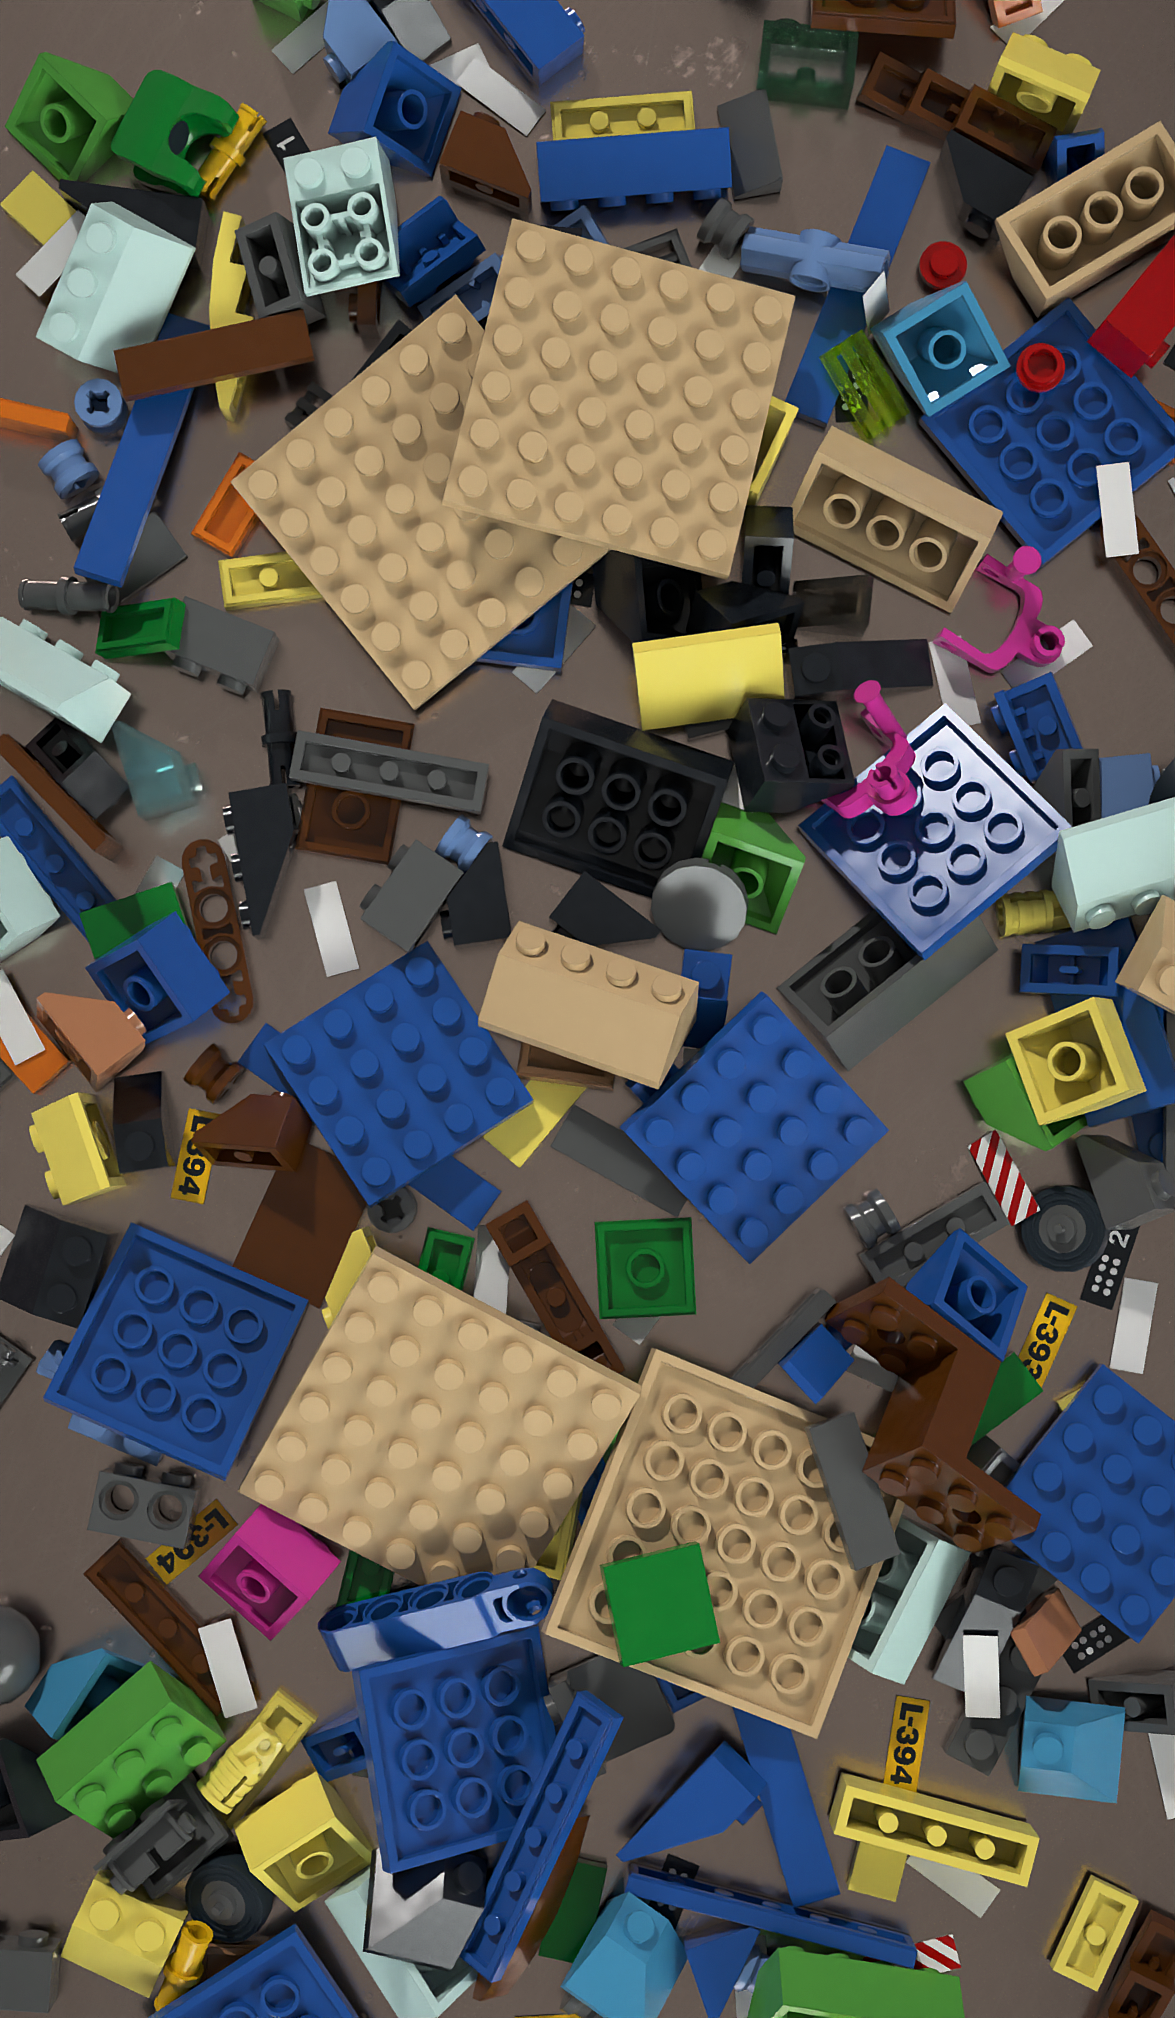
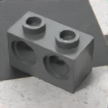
(144, 1520)

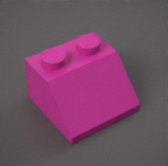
(269, 1570)

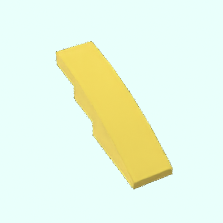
(229, 302)

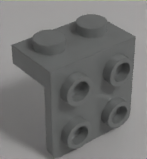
(624, 1690)

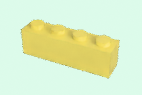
(933, 1829)

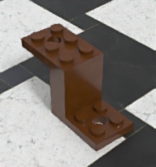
(932, 1417)

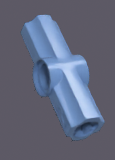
(813, 259)

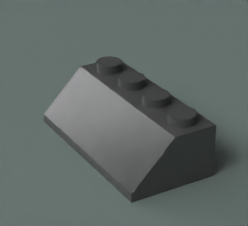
(876, 984)

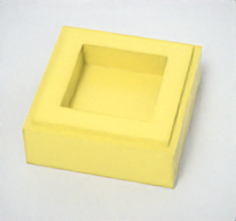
(876, 1871)

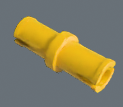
(229, 151)
(184, 1966)

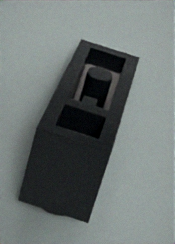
(176, 214)
(838, 668)
(988, 1607)

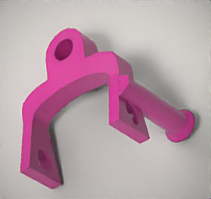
(1027, 630)
(886, 785)

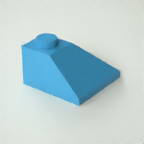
(940, 347)
(77, 1687)
(1071, 1749)
(627, 1961)

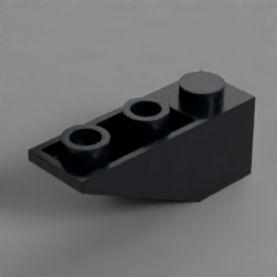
(265, 843)

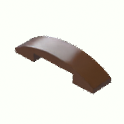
(551, 1285)

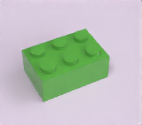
(131, 1750)

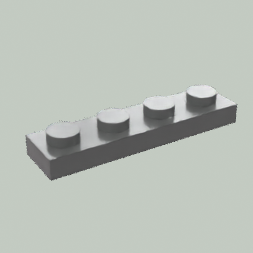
(389, 772)

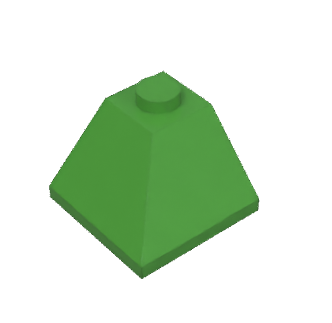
(68, 116)
(760, 857)
(1006, 1106)

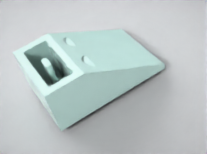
(343, 215)

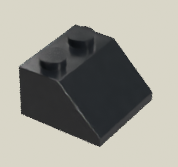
(55, 1265)

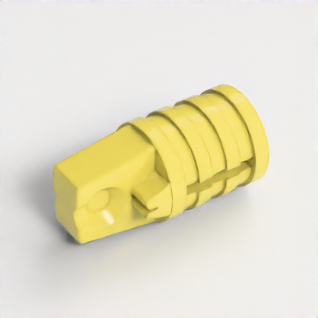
(1029, 913)
(240, 1767)

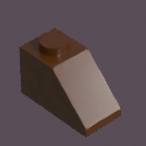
(485, 162)
(257, 1134)

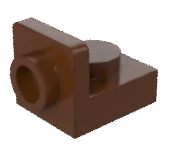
(365, 308)

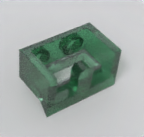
(807, 64)

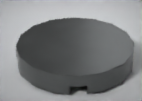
(699, 904)

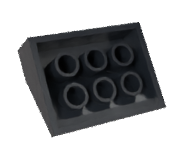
(614, 799)

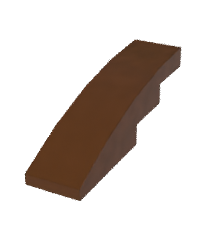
(938, 105)
(541, 1918)
(1146, 1974)

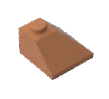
(92, 1034)

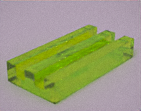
(879, 376)

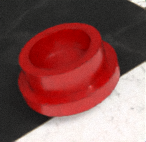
(942, 265)
(1040, 367)

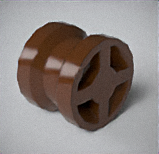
(213, 1073)

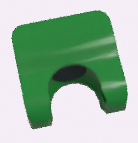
(163, 125)

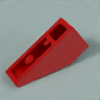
(1142, 318)

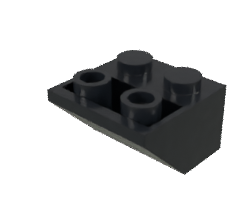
(789, 753)

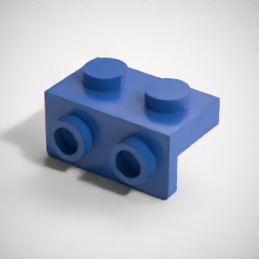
(431, 251)
(1037, 724)

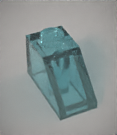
(156, 774)

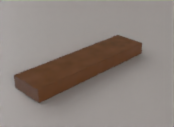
(214, 355)
(156, 1616)

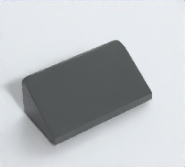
(752, 145)
(153, 557)

